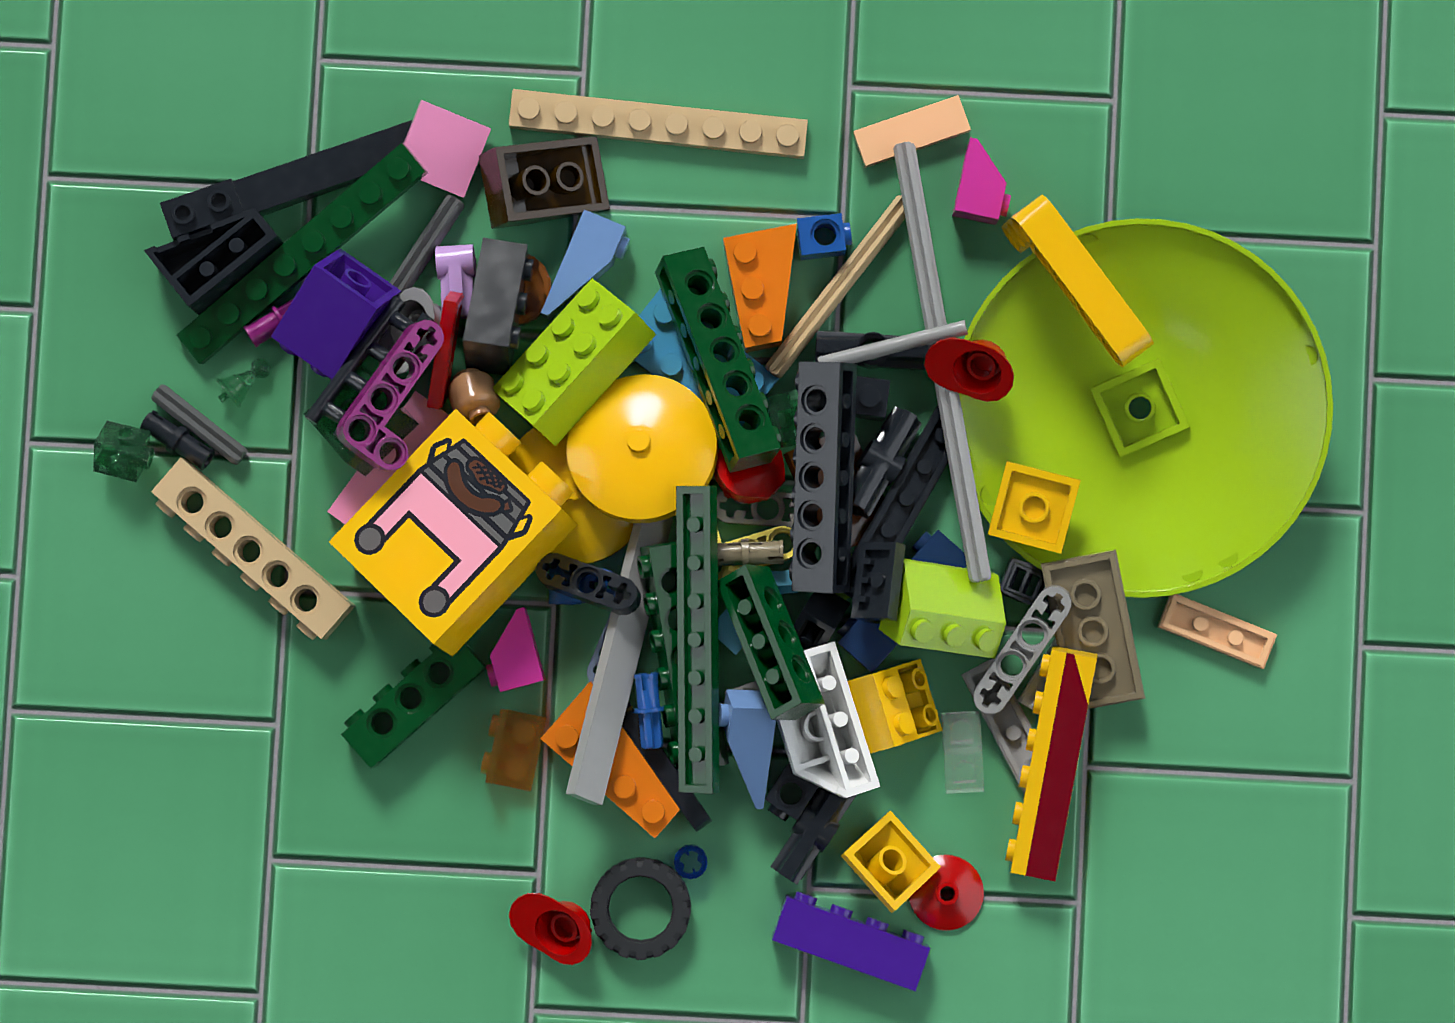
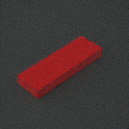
(445, 356)

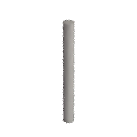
(897, 344)

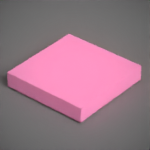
(446, 146)

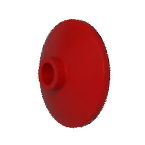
(966, 900)

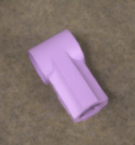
(456, 272)

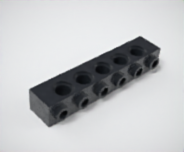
(837, 462)

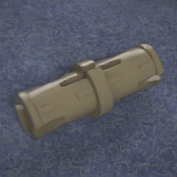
(750, 553)

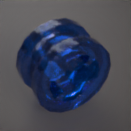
(679, 865)

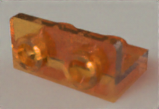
(514, 749)

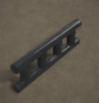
(347, 373)

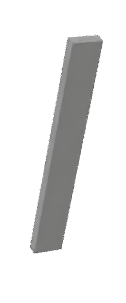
(613, 678)

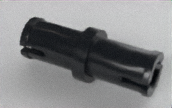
(178, 440)

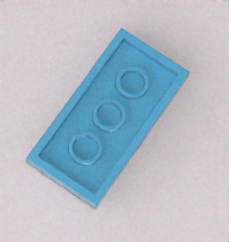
(666, 356)

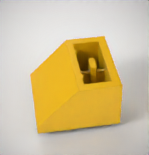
(895, 706)

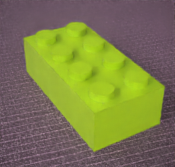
(574, 361)

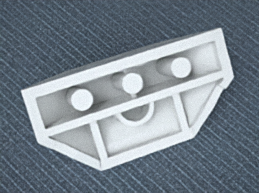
(829, 741)

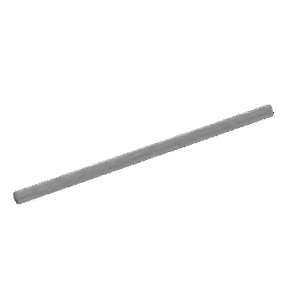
(948, 401)

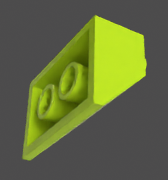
(947, 611)

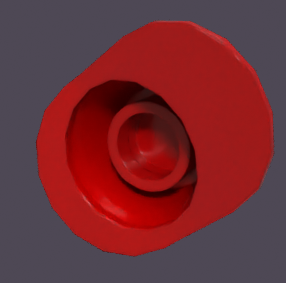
(970, 368)
(552, 927)

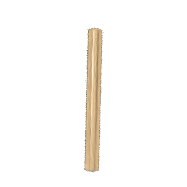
(837, 289)

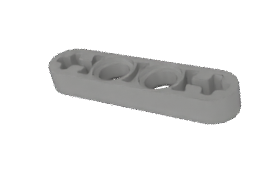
(1026, 652)

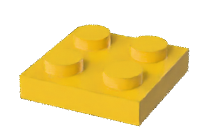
(1034, 507)

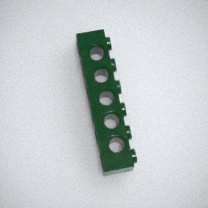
(739, 446)
(658, 603)

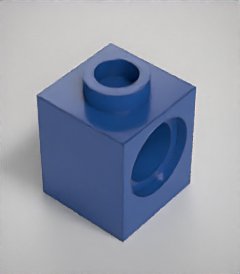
(808, 246)

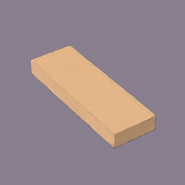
(921, 127)
(1217, 631)

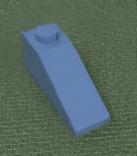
(588, 256)
(750, 738)

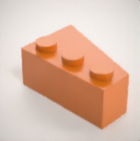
(760, 279)

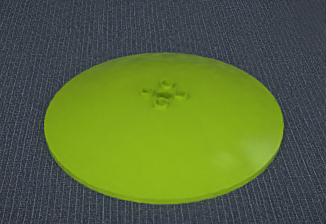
(1230, 389)

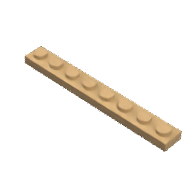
(658, 123)

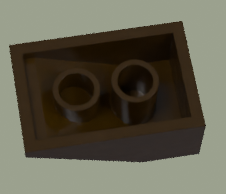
(543, 181)

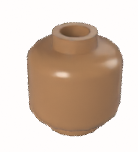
(473, 394)

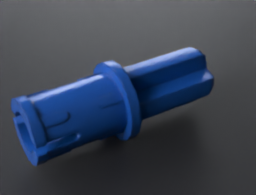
(649, 710)

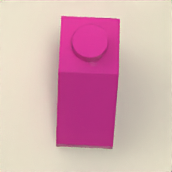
(980, 188)
(516, 656)

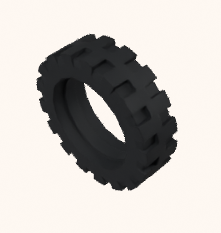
(618, 941)

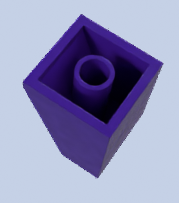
(333, 312)

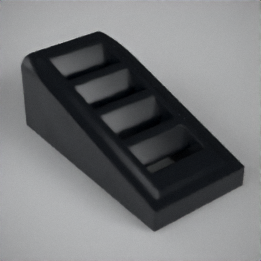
(1009, 577)

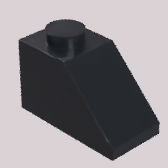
(819, 619)

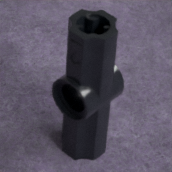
(833, 342)
(882, 460)
(811, 834)

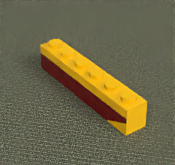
(1053, 762)

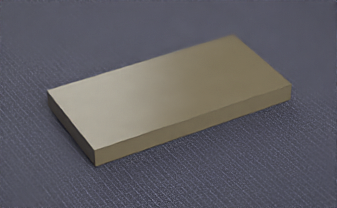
(1097, 623)

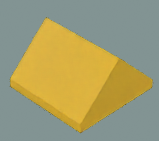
(890, 861)

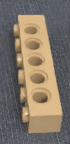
(186, 480)

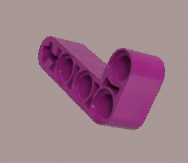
(396, 390)

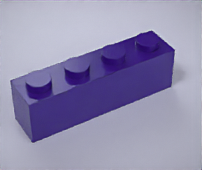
(851, 942)

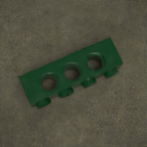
(770, 642)
(361, 729)

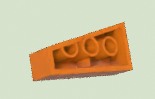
(631, 780)

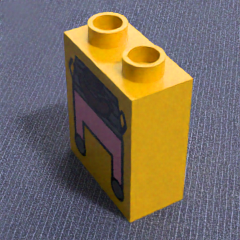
(457, 529)

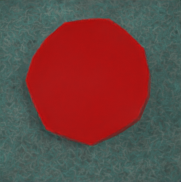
(753, 483)

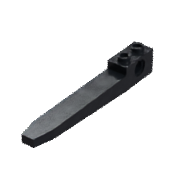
(283, 184)

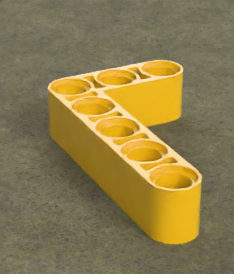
(1079, 278)

